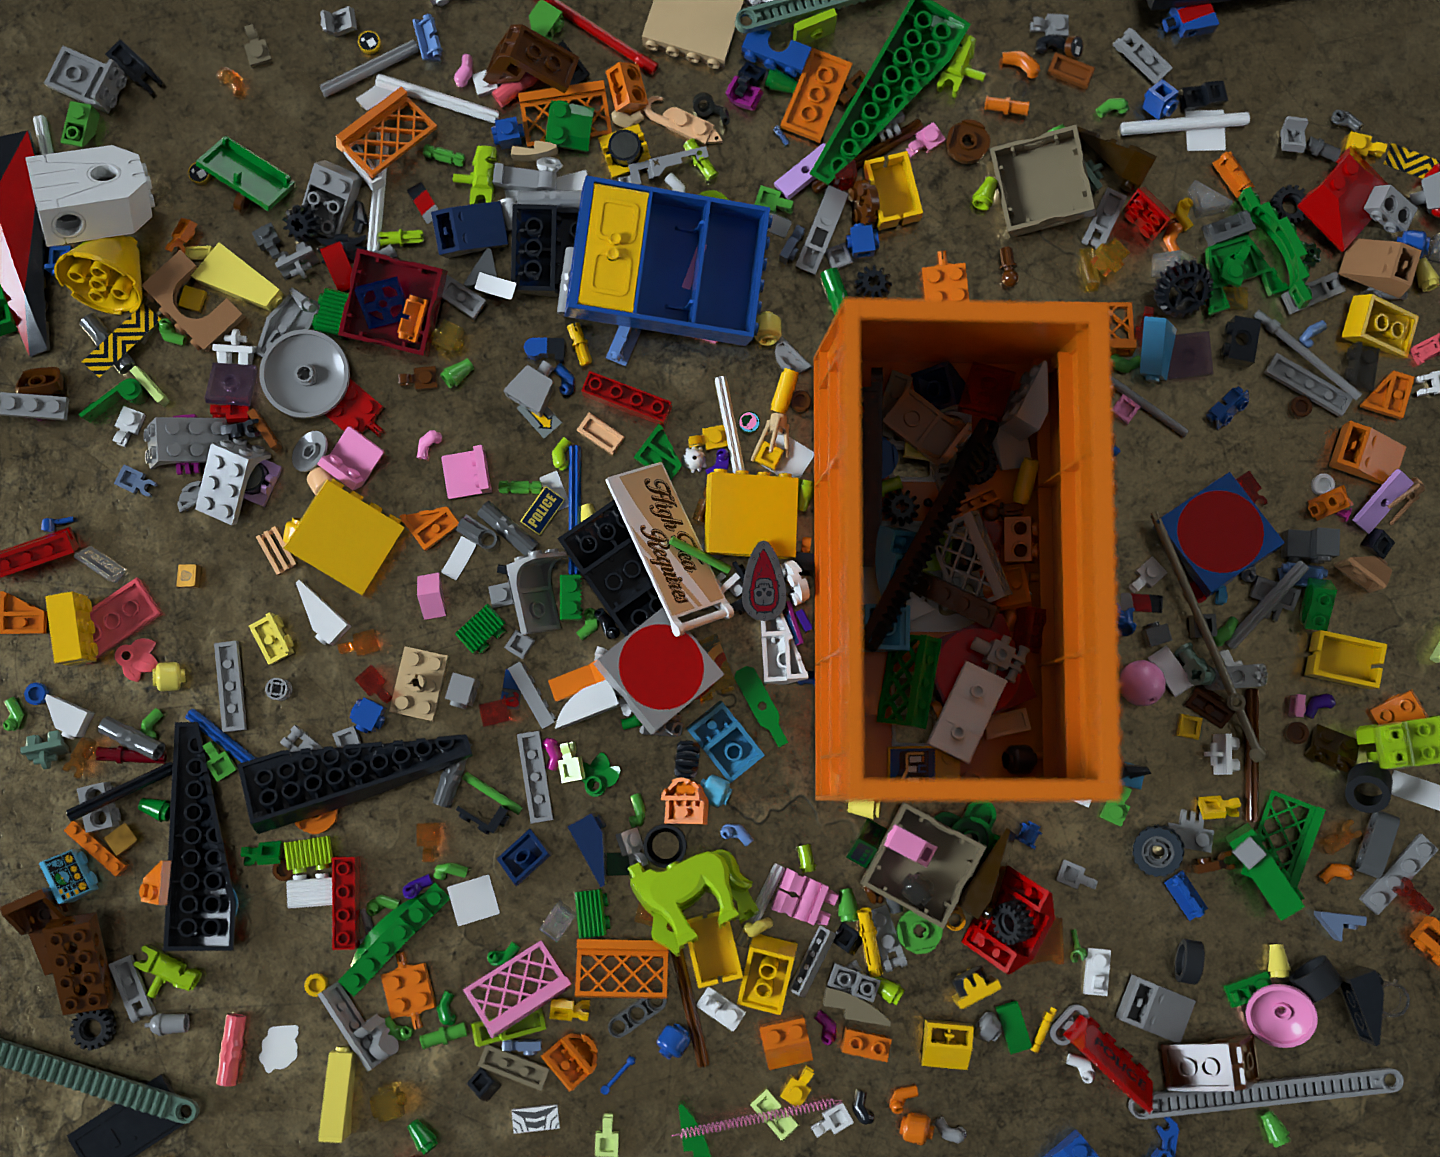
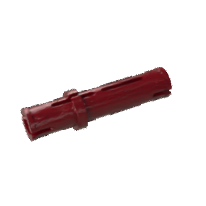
(124, 754)

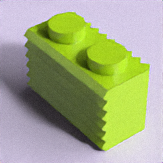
(308, 853)

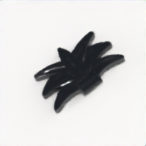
(348, 243)

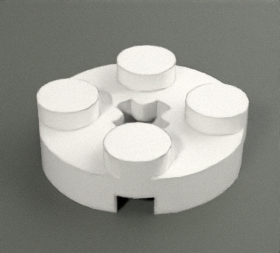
(796, 588)

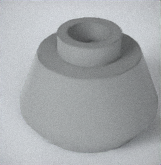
(987, 1027)

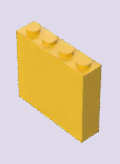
(749, 510)
(344, 536)

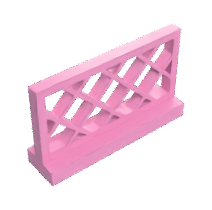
(526, 1006)

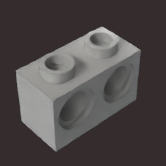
(1390, 208)
(462, 690)
(91, 820)

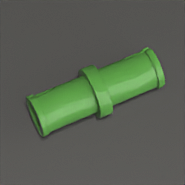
(443, 1035)

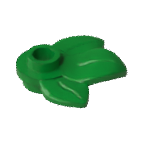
(602, 772)

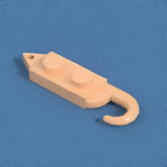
(684, 123)

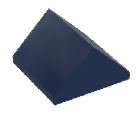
(524, 857)

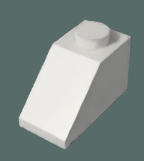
(68, 717)

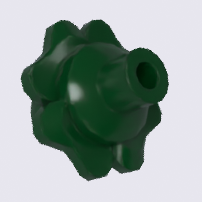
(1313, 255)

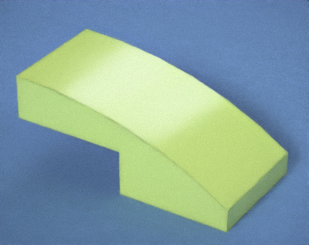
(782, 1127)

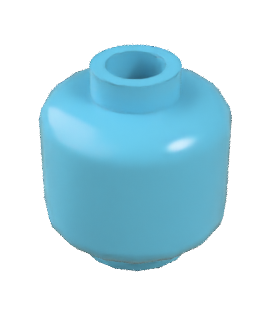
(716, 790)

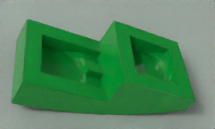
(1013, 1027)

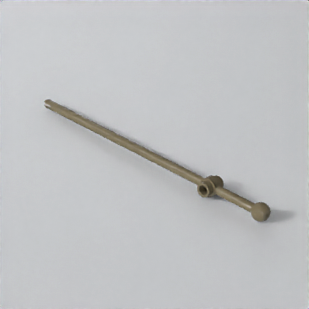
(1257, 752)

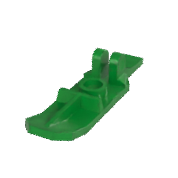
(755, 693)

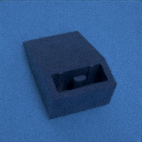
(469, 228)

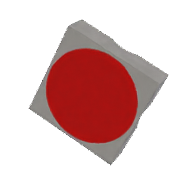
(658, 670)

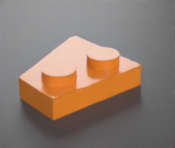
(1390, 395)
(430, 525)
(20, 616)
(156, 884)

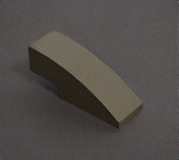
(855, 1007)

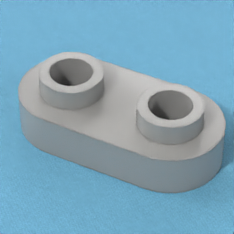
(1065, 1021)

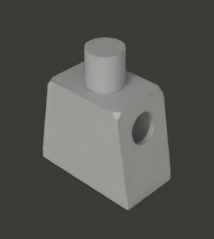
(532, 388)

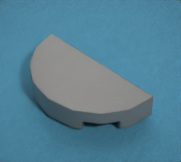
(789, 358)
(189, 496)

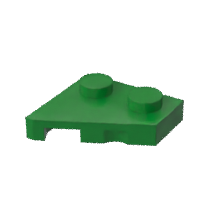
(659, 449)

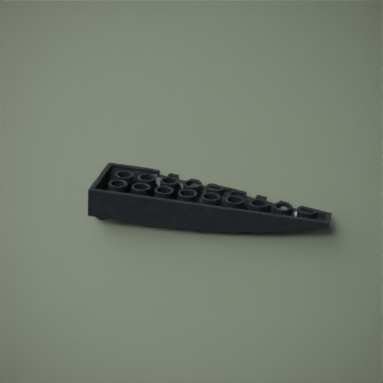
(312, 782)

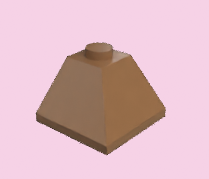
(1367, 572)

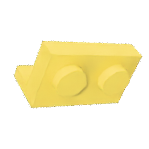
(271, 638)

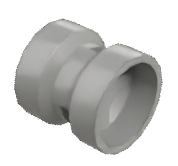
(281, 692)

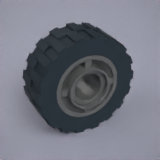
(1151, 862)

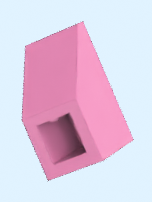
(910, 845)

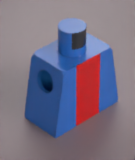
(1192, 20)

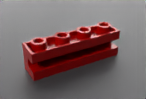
(626, 398)
(37, 551)
(345, 902)

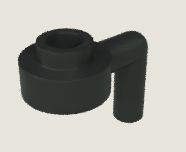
(709, 107)

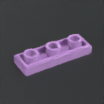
(797, 177)
(1378, 504)

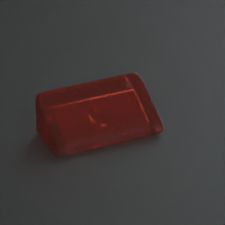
(846, 177)

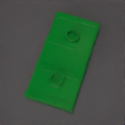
(246, 172)

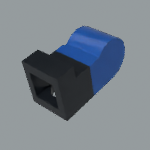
(546, 347)

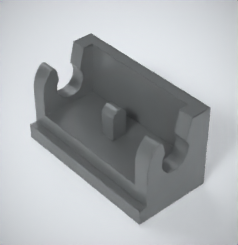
(1228, 228)

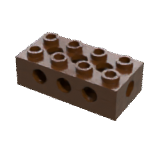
(79, 963)

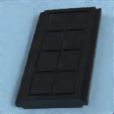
(122, 1130)

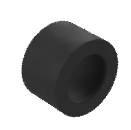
(1369, 773)
(648, 850)
(1316, 978)

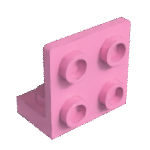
(352, 459)
(466, 473)

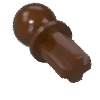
(1010, 276)
(992, 512)

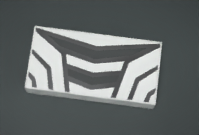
(535, 1118)

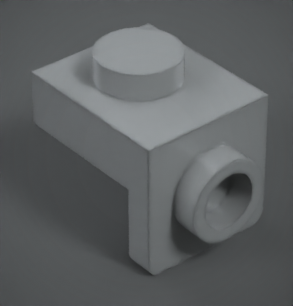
(338, 22)
(1294, 134)

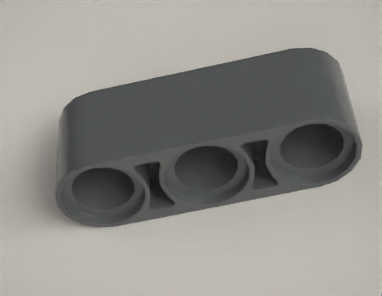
(1377, 844)
(628, 1019)

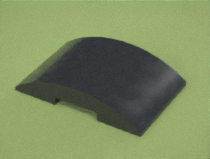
(539, 246)
(612, 567)

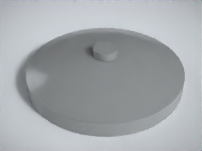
(304, 373)

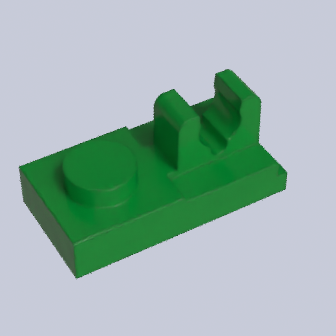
(1242, 989)

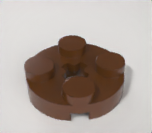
(978, 136)
(864, 201)

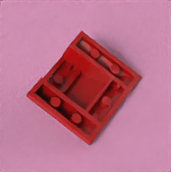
(1340, 199)
(984, 940)

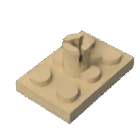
(419, 683)

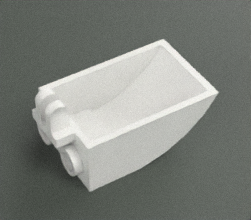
(590, 703)

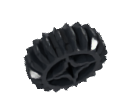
(1189, 289)

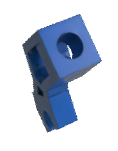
(1169, 1139)

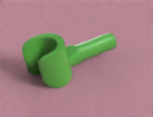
(1077, 948)

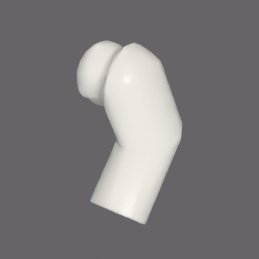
(675, 183)
(1084, 1066)

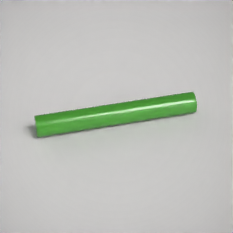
(691, 550)
(489, 791)

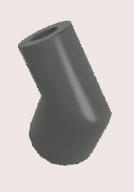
(1345, 118)

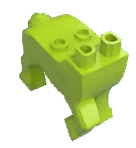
(1403, 742)
(684, 884)

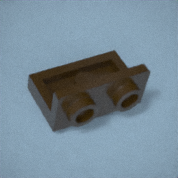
(1333, 748)

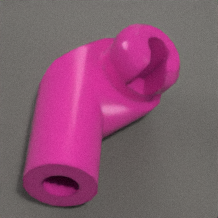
(554, 751)

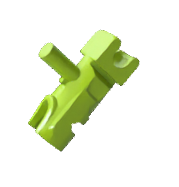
(959, 67)
(482, 175)
(167, 970)

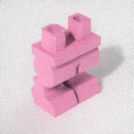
(810, 898)

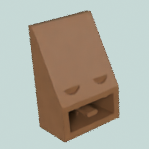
(1381, 265)

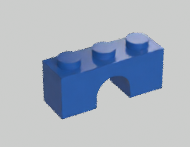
(789, 61)

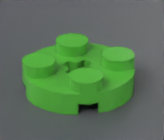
(912, 941)

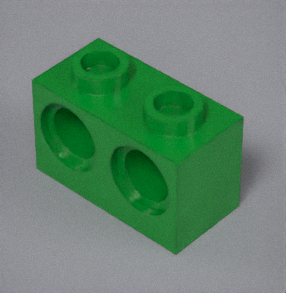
(1317, 604)

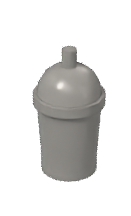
(168, 1024)

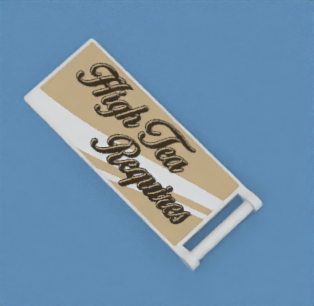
(652, 518)

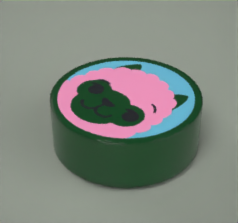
(749, 422)

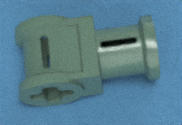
(1195, 666)

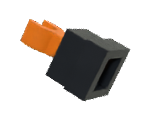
(805, 558)

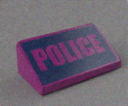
(792, 623)

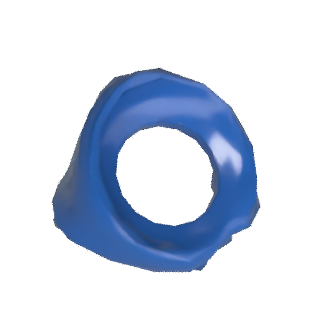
(1125, 622)

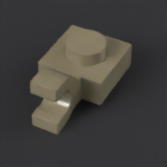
(256, 50)

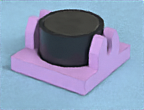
(262, 482)

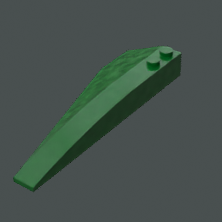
(907, 62)

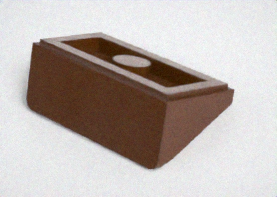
(1209, 705)

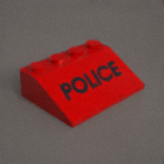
(1112, 1061)

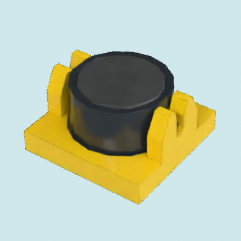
(624, 148)
(973, 986)

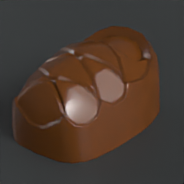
(40, 381)

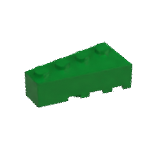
(1268, 876)

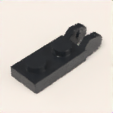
(132, 65)

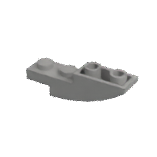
(821, 230)

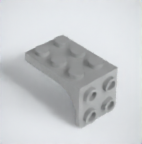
(86, 79)
(181, 439)
(227, 477)
(533, 591)

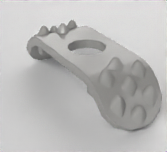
(1254, 676)

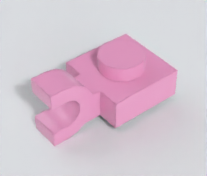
(927, 139)

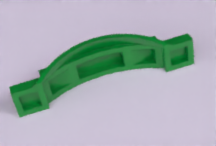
(1286, 239)
(390, 936)

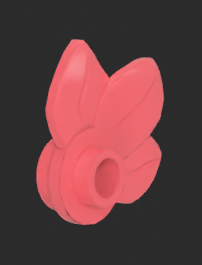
(140, 658)

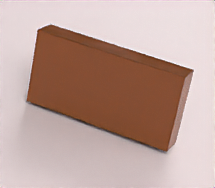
(1071, 70)
(265, 430)

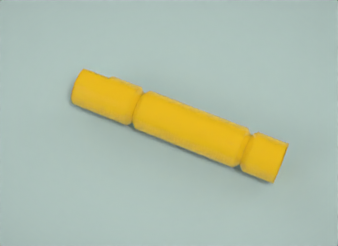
(1043, 1030)

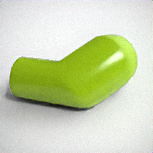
(558, 454)

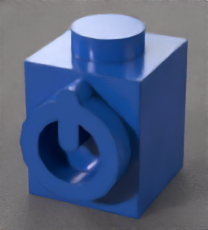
(1161, 100)
(507, 133)
(862, 240)
(368, 715)

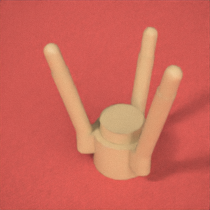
(777, 425)

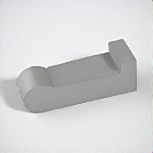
(523, 179)

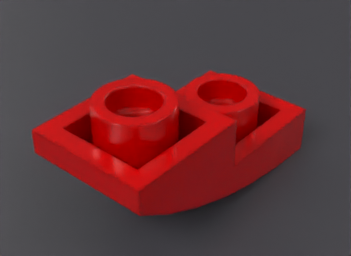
(338, 265)

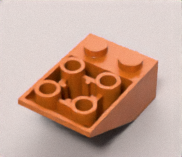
(1366, 453)

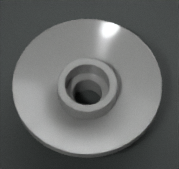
(309, 451)

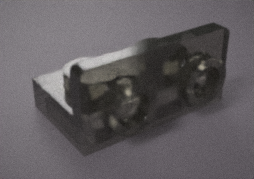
(1362, 366)

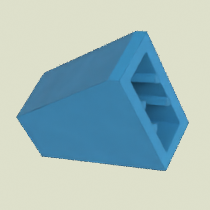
(1157, 348)

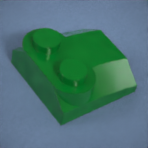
(569, 125)

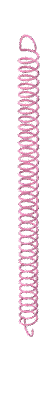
(762, 1117)

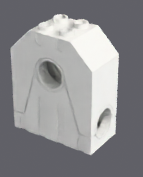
(90, 193)

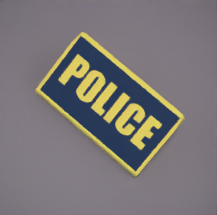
(542, 510)

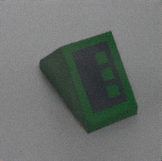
(866, 843)

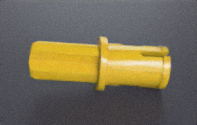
(579, 344)

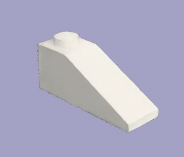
(323, 618)

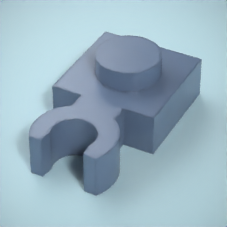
(790, 250)
(133, 481)
(528, 1046)

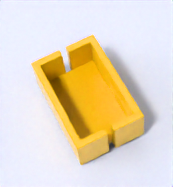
(896, 190)
(71, 628)
(1345, 659)
(714, 952)

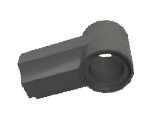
(477, 533)

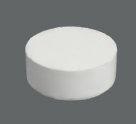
(1322, 483)

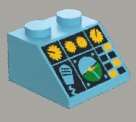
(69, 876)

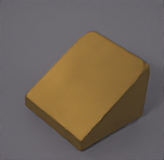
(121, 839)

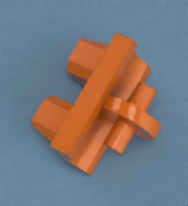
(1329, 503)

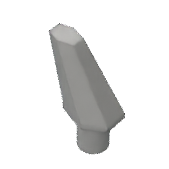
(302, 301)

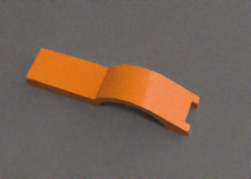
(574, 681)

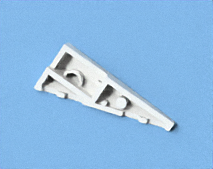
(780, 656)

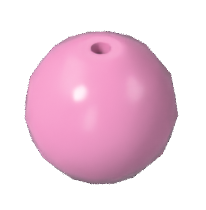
(1142, 683)

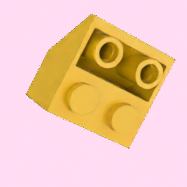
(947, 1044)

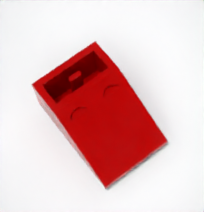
(1148, 213)

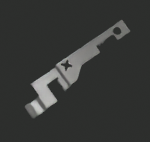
(664, 161)

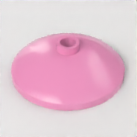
(1277, 1026)

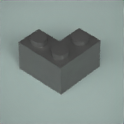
(1315, 545)

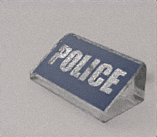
(100, 563)

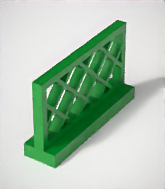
(921, 683)
(1305, 841)

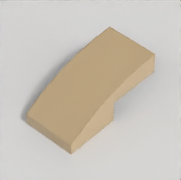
(540, 150)

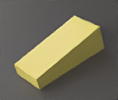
(197, 253)

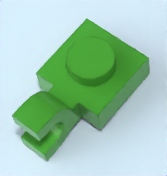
(772, 198)
(221, 764)
(1116, 810)

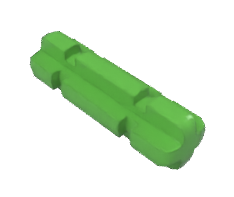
(444, 155)
(521, 487)

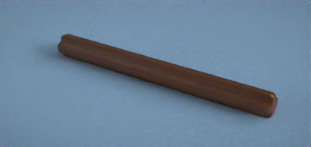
(877, 149)
(1252, 767)
(690, 1010)

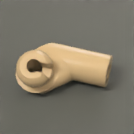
(625, 120)

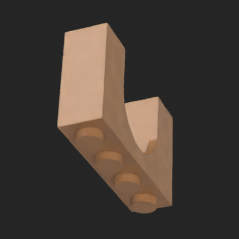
(164, 288)

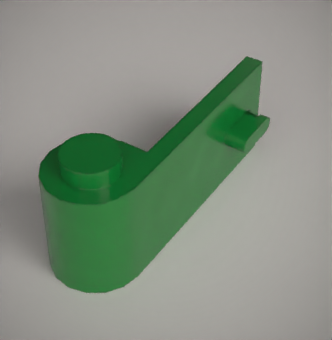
(128, 389)

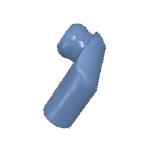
(1310, 332)
(736, 831)

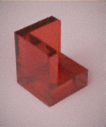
(494, 713)

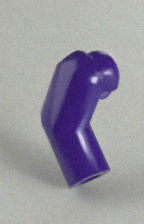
(722, 461)
(1317, 702)
(414, 887)

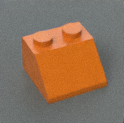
(786, 1042)

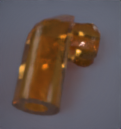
(232, 77)

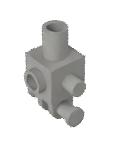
(999, 655)

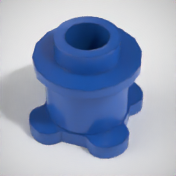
(1029, 834)

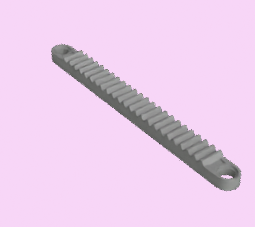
(1273, 1093)

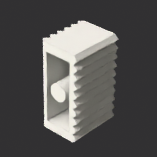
(309, 892)

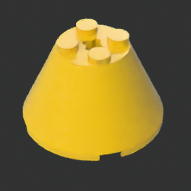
(103, 274)

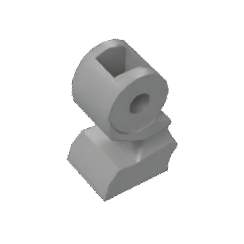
(382, 1044)

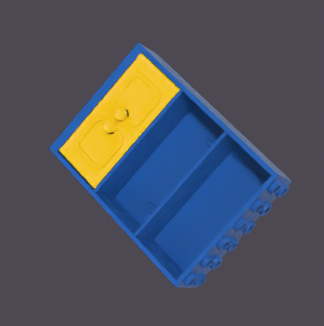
(638, 248)

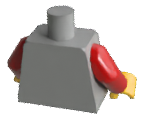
(1431, 191)

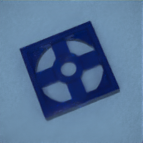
(377, 287)

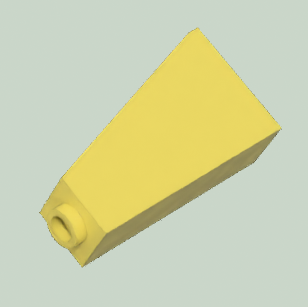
(234, 277)
(338, 1096)

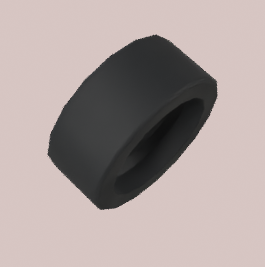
(1189, 961)

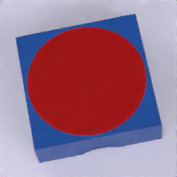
(1220, 534)

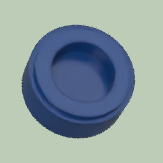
(36, 693)

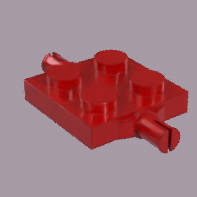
(357, 410)

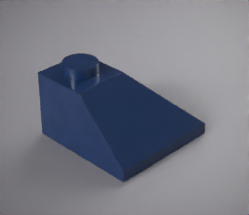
(940, 386)

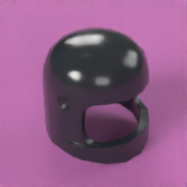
(968, 551)

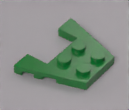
(1215, 259)

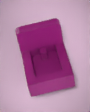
(749, 99)

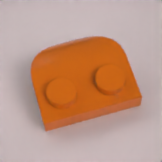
(685, 803)
(572, 1059)

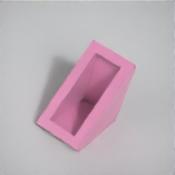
(431, 596)

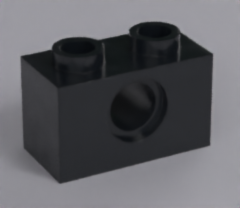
(1249, 331)

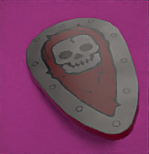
(763, 584)

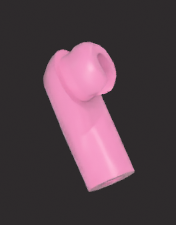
(465, 71)
(426, 441)

